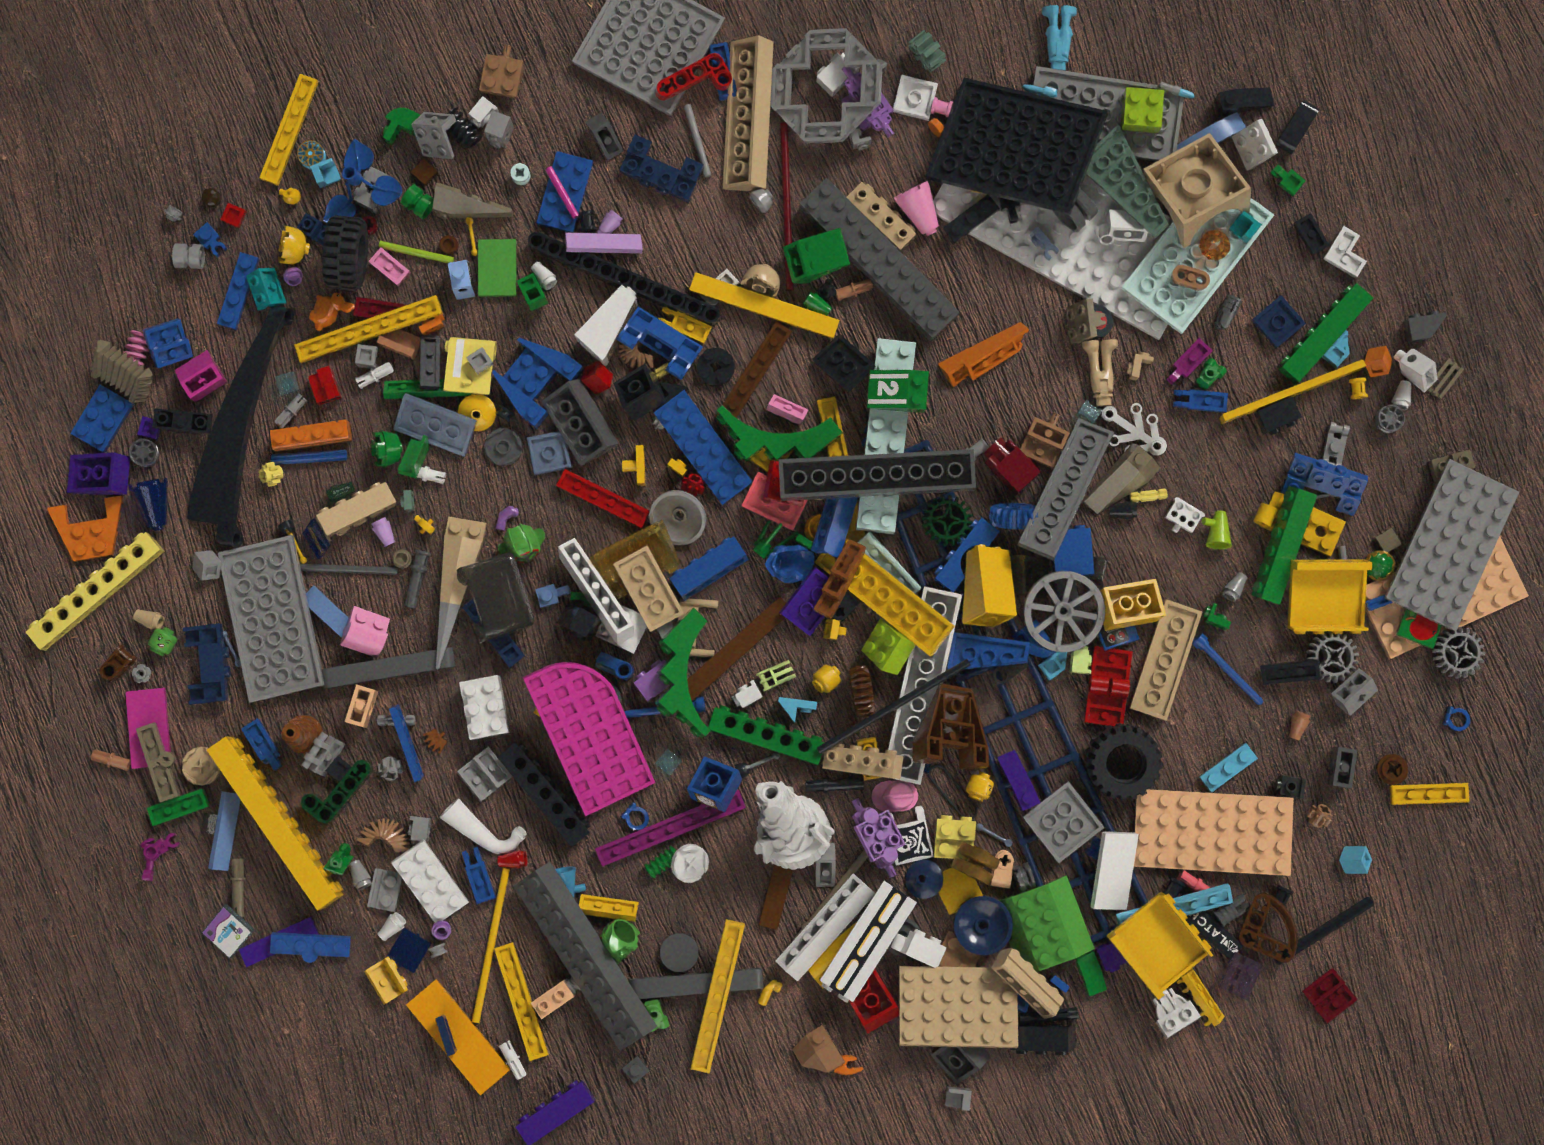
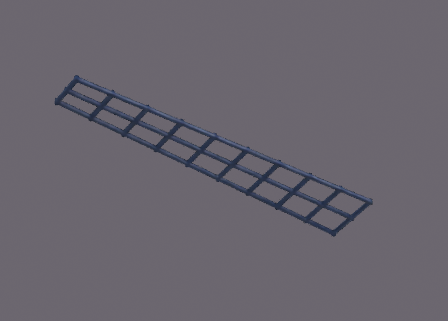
(1015, 719)

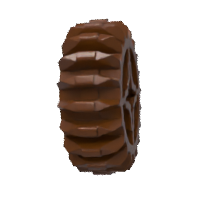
(862, 691)

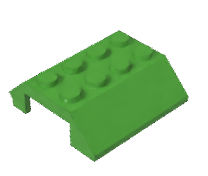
(1048, 925)

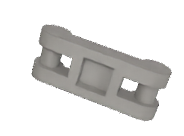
(1333, 446)

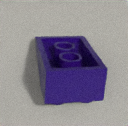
(98, 474)

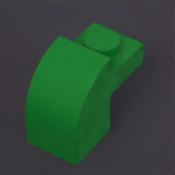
(399, 120)
(532, 292)

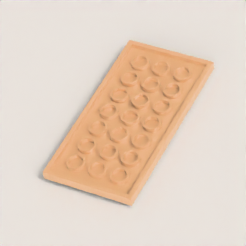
(1495, 590)
(1214, 832)

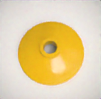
(483, 405)

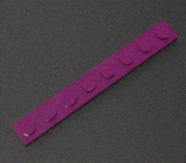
(665, 830)

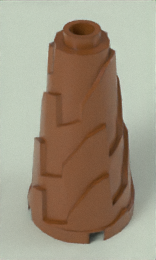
(300, 733)

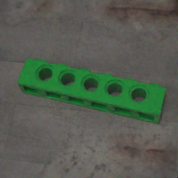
(717, 725)

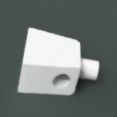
(1417, 368)

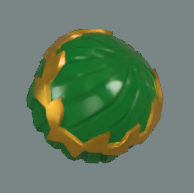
(1382, 565)

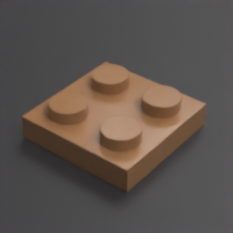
(956, 954)

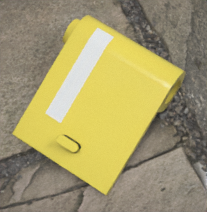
(459, 373)

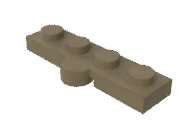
(158, 762)

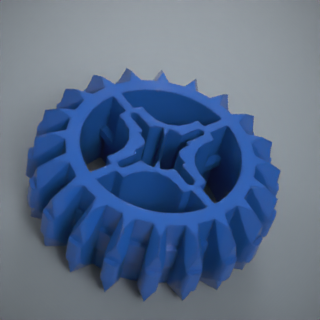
(1011, 515)

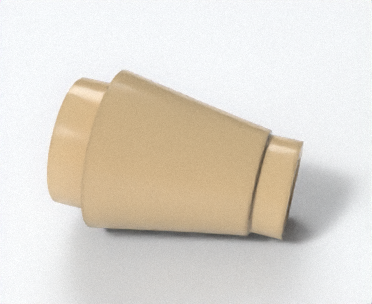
(149, 619)

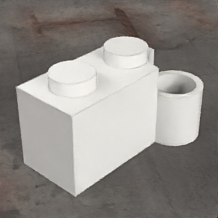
(832, 77)
(1121, 227)
(920, 948)

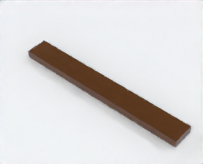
(735, 648)

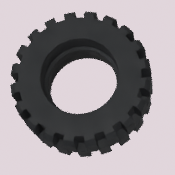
(345, 253)
(1143, 777)

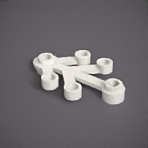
(1137, 432)

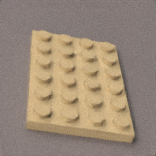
(956, 1008)

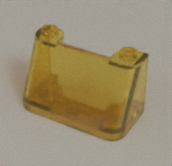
(653, 536)

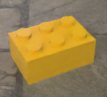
(1132, 604)

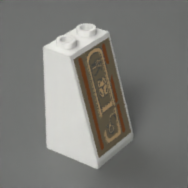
(602, 329)

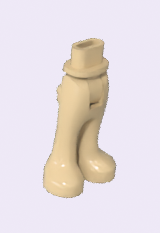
(1101, 381)

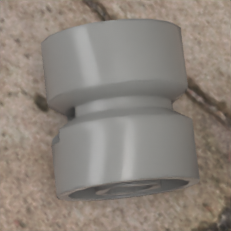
(188, 256)

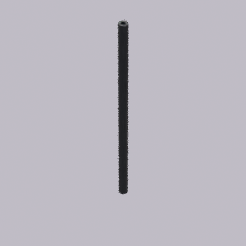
(893, 706)

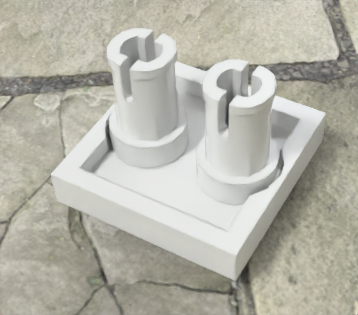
(1254, 144)

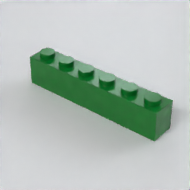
(1325, 334)
(1284, 544)

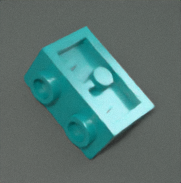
(266, 288)

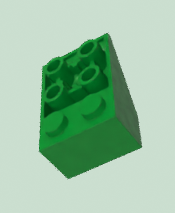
(816, 256)

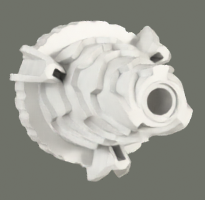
(790, 827)

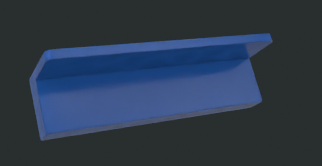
(834, 526)

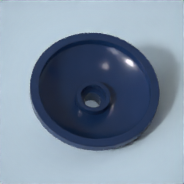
(997, 929)

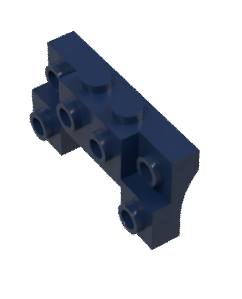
(658, 174)
(212, 661)

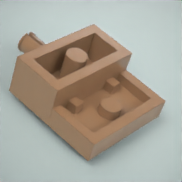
(502, 74)
(1044, 441)

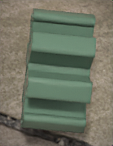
(927, 51)

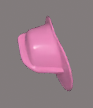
(894, 796)

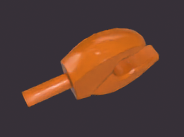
(843, 1070)

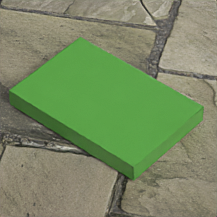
(497, 267)

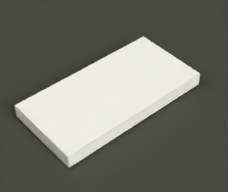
(1114, 870)

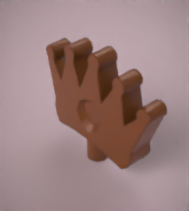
(436, 739)

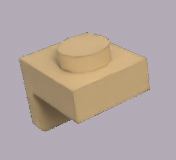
(1134, 368)

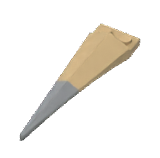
(461, 547)

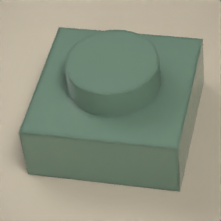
(407, 501)

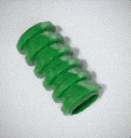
(660, 863)

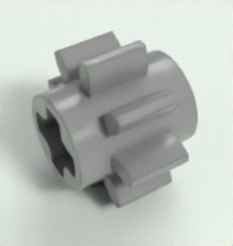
(390, 768)

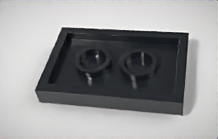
(843, 363)

